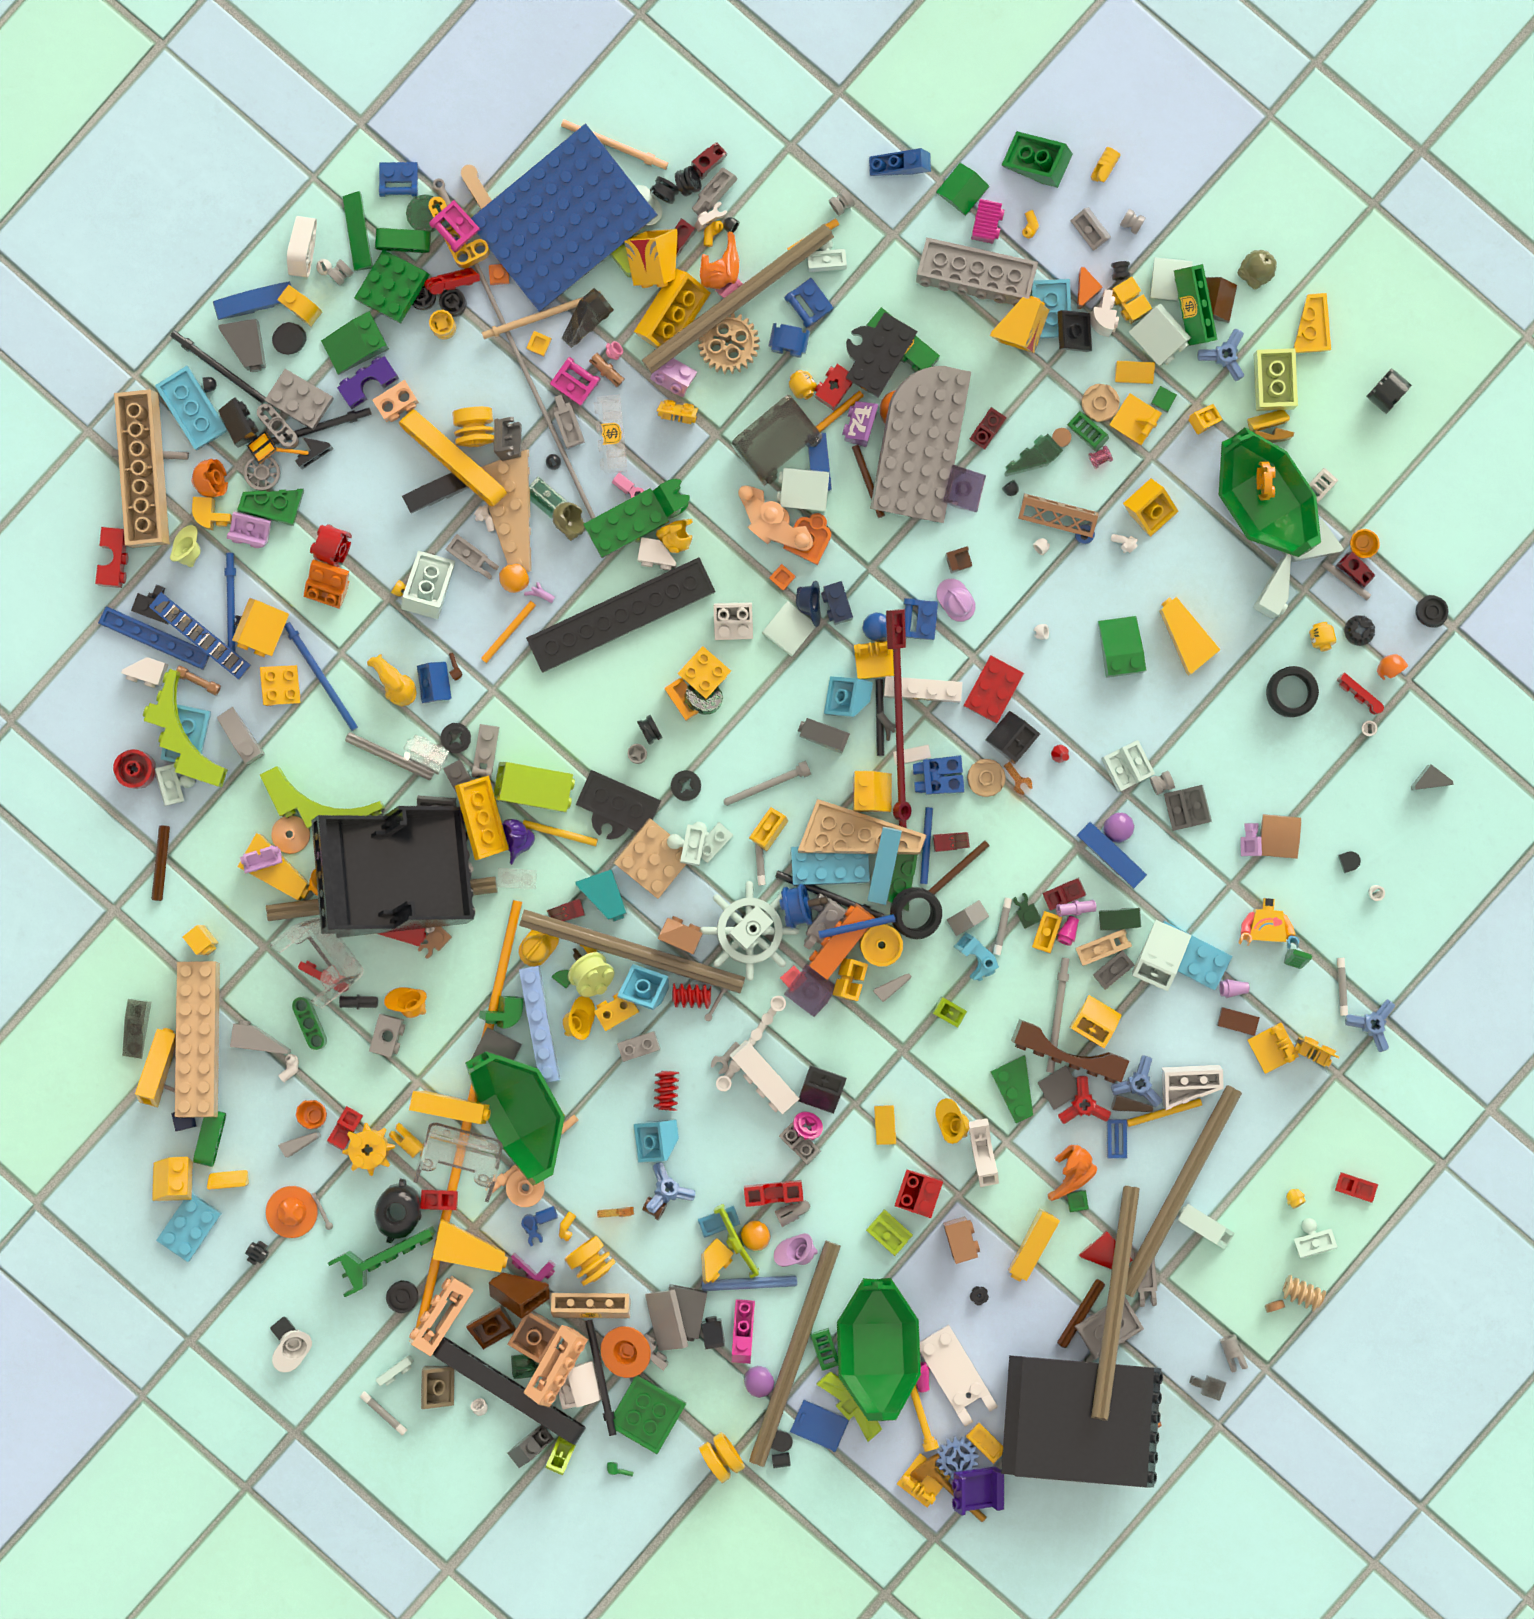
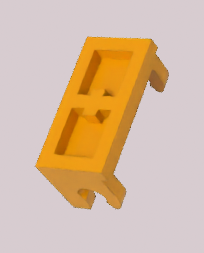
(677, 692)

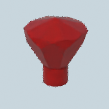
(1060, 753)

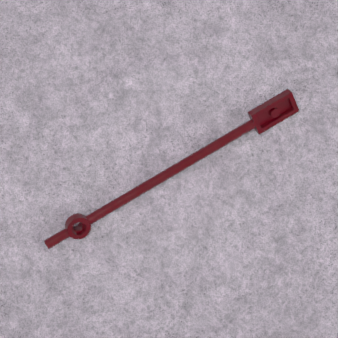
(896, 640)

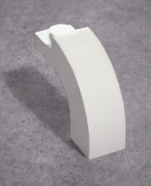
(983, 1152)

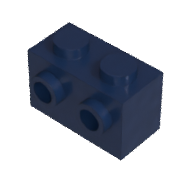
(838, 604)

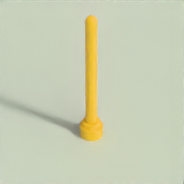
(929, 1441)

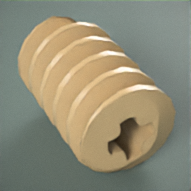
(1303, 1293)

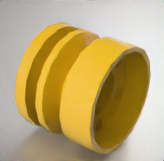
(473, 423)
(590, 1260)

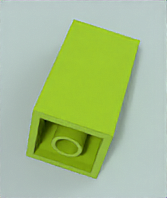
(533, 786)

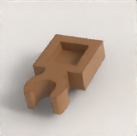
(435, 939)

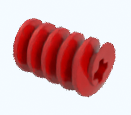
(691, 996)
(666, 1090)

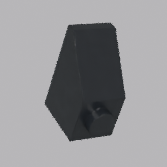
(713, 1332)

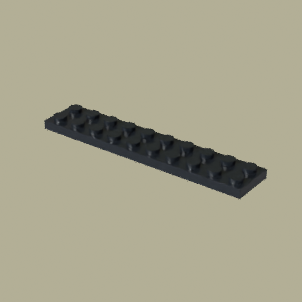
(620, 615)

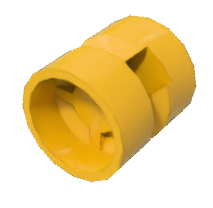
(442, 324)

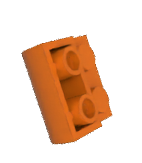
(326, 584)

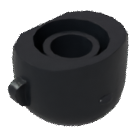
(406, 1196)

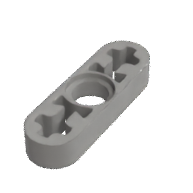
(270, 423)

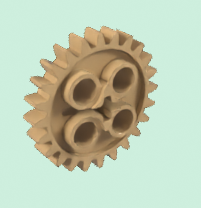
(721, 358)

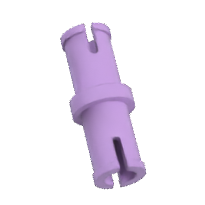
(1076, 908)

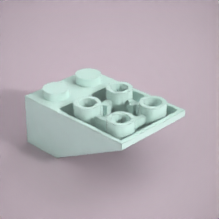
(1161, 955)

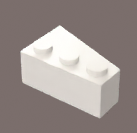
(1189, 1082)

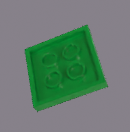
(391, 286)
(647, 1414)

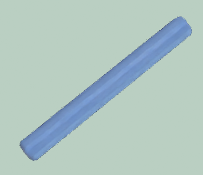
(750, 1283)

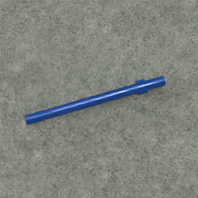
(230, 572)

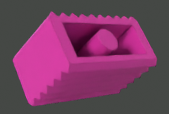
(986, 221)

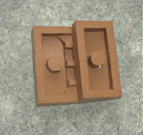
(1280, 836)

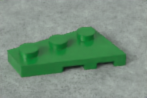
(273, 505)
(902, 875)
(1015, 1088)

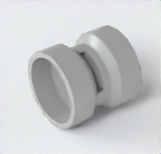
(841, 202)
(1132, 221)
(336, 275)
(638, 751)
(1162, 782)

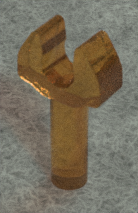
(1018, 779)
(621, 1212)

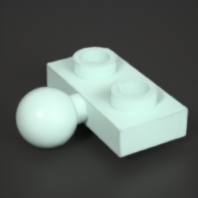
(827, 259)
(170, 784)
(714, 840)
(691, 845)
(1314, 1242)

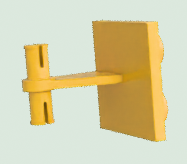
(1135, 419)

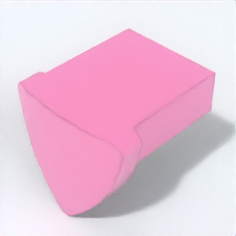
(729, 288)

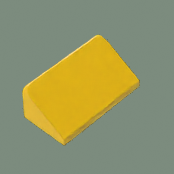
(1134, 372)
(1268, 420)
(769, 829)
(1047, 932)
(885, 1125)
(228, 1179)

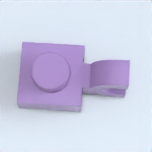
(1251, 844)

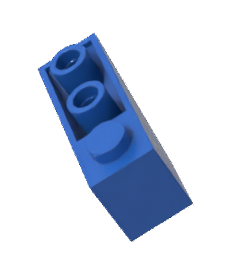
(901, 163)

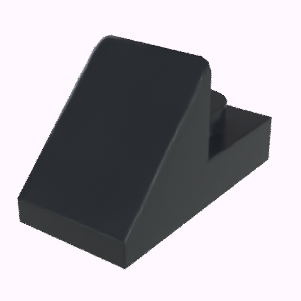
(317, 450)

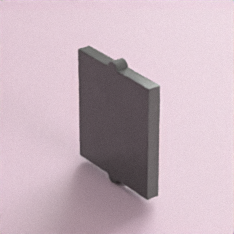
(1059, 1087)

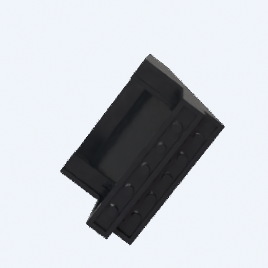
(392, 871)
(1052, 1426)

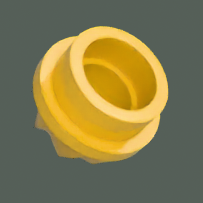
(1295, 1198)

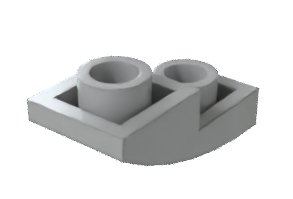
(803, 1148)
(657, 1358)

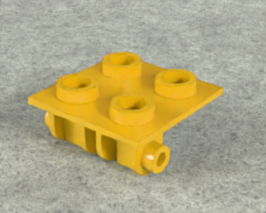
(669, 407)
(873, 660)
(704, 672)
(280, 685)
(1273, 1048)
(1325, 1051)
(922, 1491)

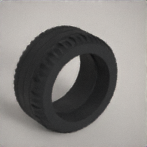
(1306, 677)
(931, 924)

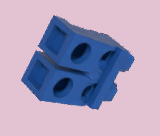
(934, 777)

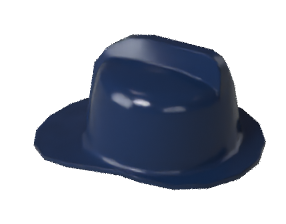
(808, 601)

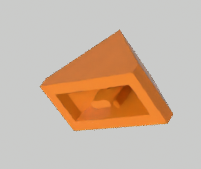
(1087, 287)

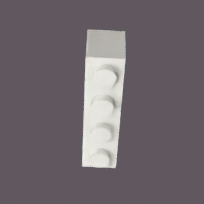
(925, 689)
(764, 1077)

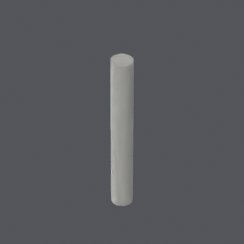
(1346, 580)

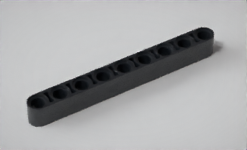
(508, 1390)

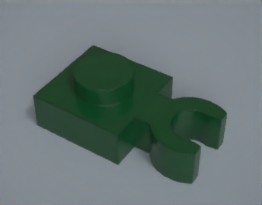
(1028, 913)

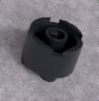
(1389, 390)

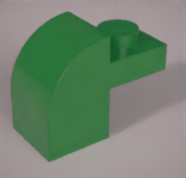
(508, 1013)

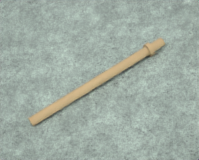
(495, 331)

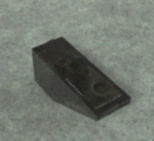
(587, 315)
(135, 1027)

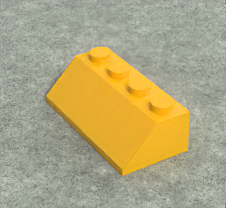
(672, 309)

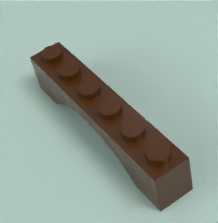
(1106, 1064)

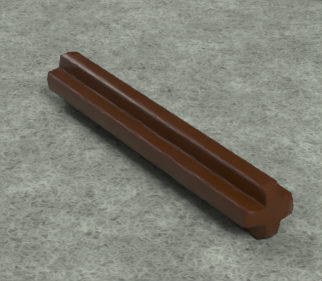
(160, 863)
(1081, 1313)

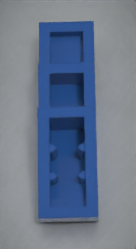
(249, 301)
(1111, 855)

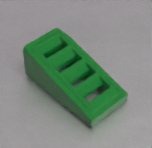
(1092, 426)
(1297, 958)
(819, 1334)

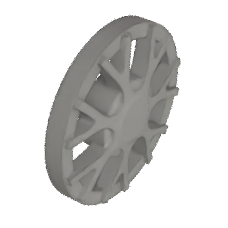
(262, 473)

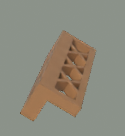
(1061, 508)

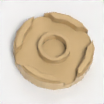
(1100, 402)
(986, 777)

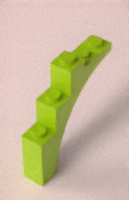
(165, 714)
(288, 799)

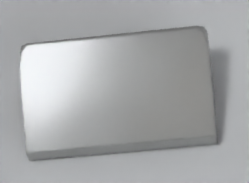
(1090, 228)

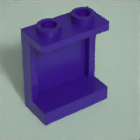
(978, 1490)

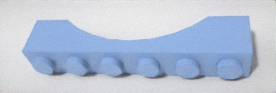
(538, 1023)

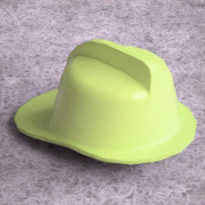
(185, 546)

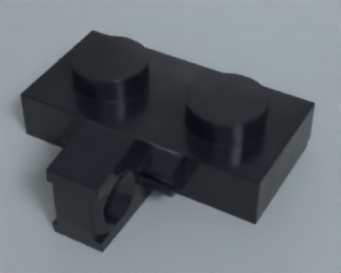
(142, 604)

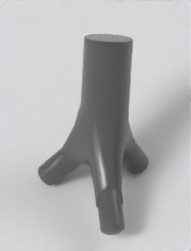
(888, 725)

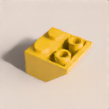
(1096, 1021)

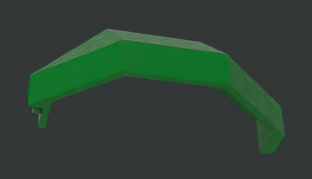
(1285, 521)
(522, 1112)
(878, 1349)

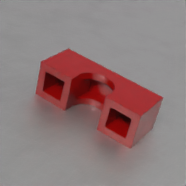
(113, 573)
(773, 1192)

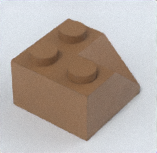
(681, 935)
(960, 1239)
(534, 1336)

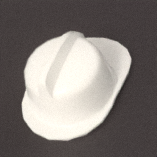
(291, 1350)

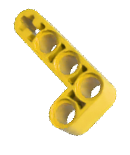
(469, 249)

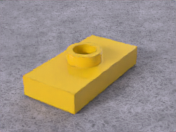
(985, 1442)

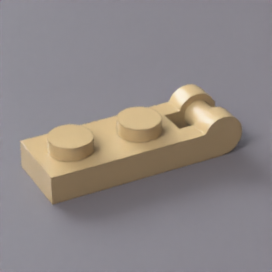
(1102, 947)

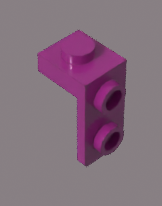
(546, 1272)

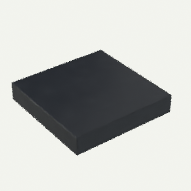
(1074, 331)

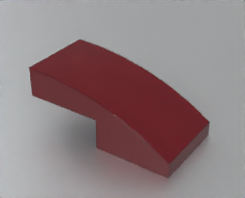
(1064, 893)

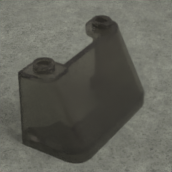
(775, 439)

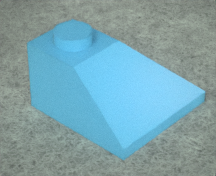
(847, 696)
(644, 987)
(655, 1140)

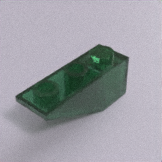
(1038, 456)

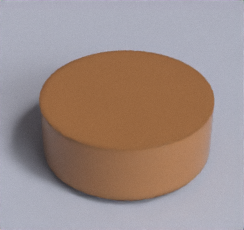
(1062, 437)
(1273, 1306)

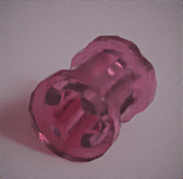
(1100, 457)

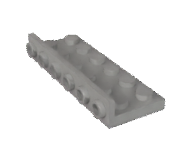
(975, 272)

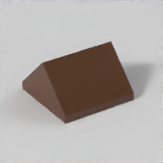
(1221, 297)
(491, 1327)

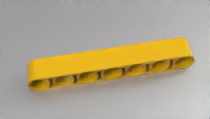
(452, 458)

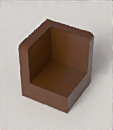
(958, 559)

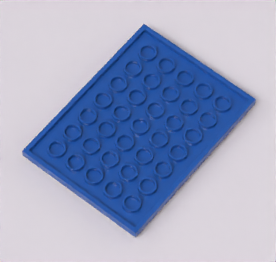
(563, 217)

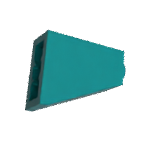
(604, 894)

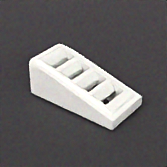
(1327, 475)

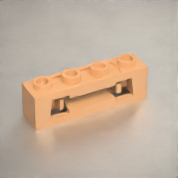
(438, 1303)
(556, 1366)

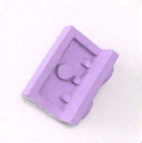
(674, 377)
(249, 530)

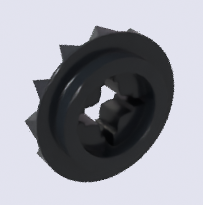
(1352, 625)
(446, 738)
(684, 776)

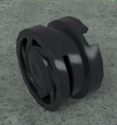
(688, 181)
(664, 190)
(424, 300)
(453, 302)
(649, 729)

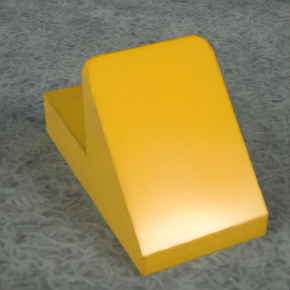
(1205, 419)

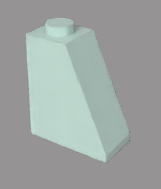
(1328, 546)
(1205, 1226)

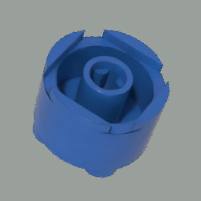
(788, 339)

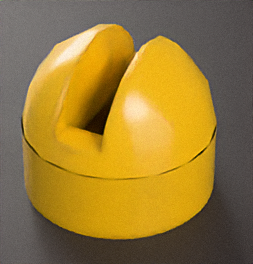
(397, 588)

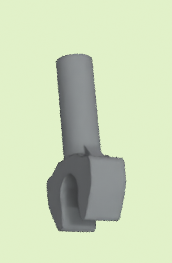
(724, 1059)

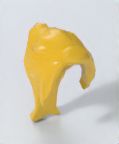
(398, 688)

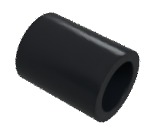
(781, 1460)

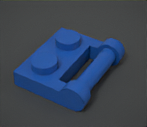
(398, 173)
(813, 298)
(925, 618)

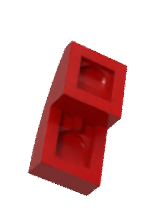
(346, 1123)
(1356, 1187)
(439, 1200)

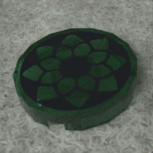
(699, 703)

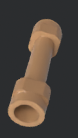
(211, 687)

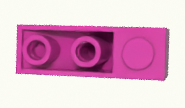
(743, 1331)

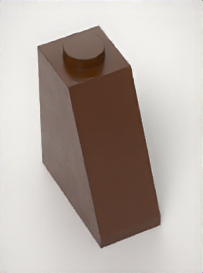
(518, 1293)

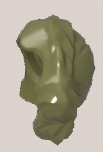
(1257, 268)
(568, 520)

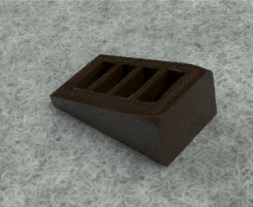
(1125, 1104)

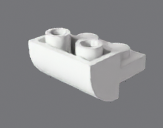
(1102, 317)
(733, 621)
(580, 1387)

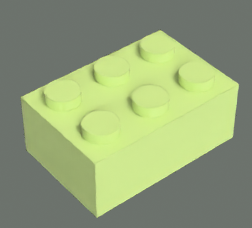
(1275, 379)

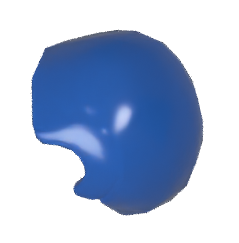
(875, 627)

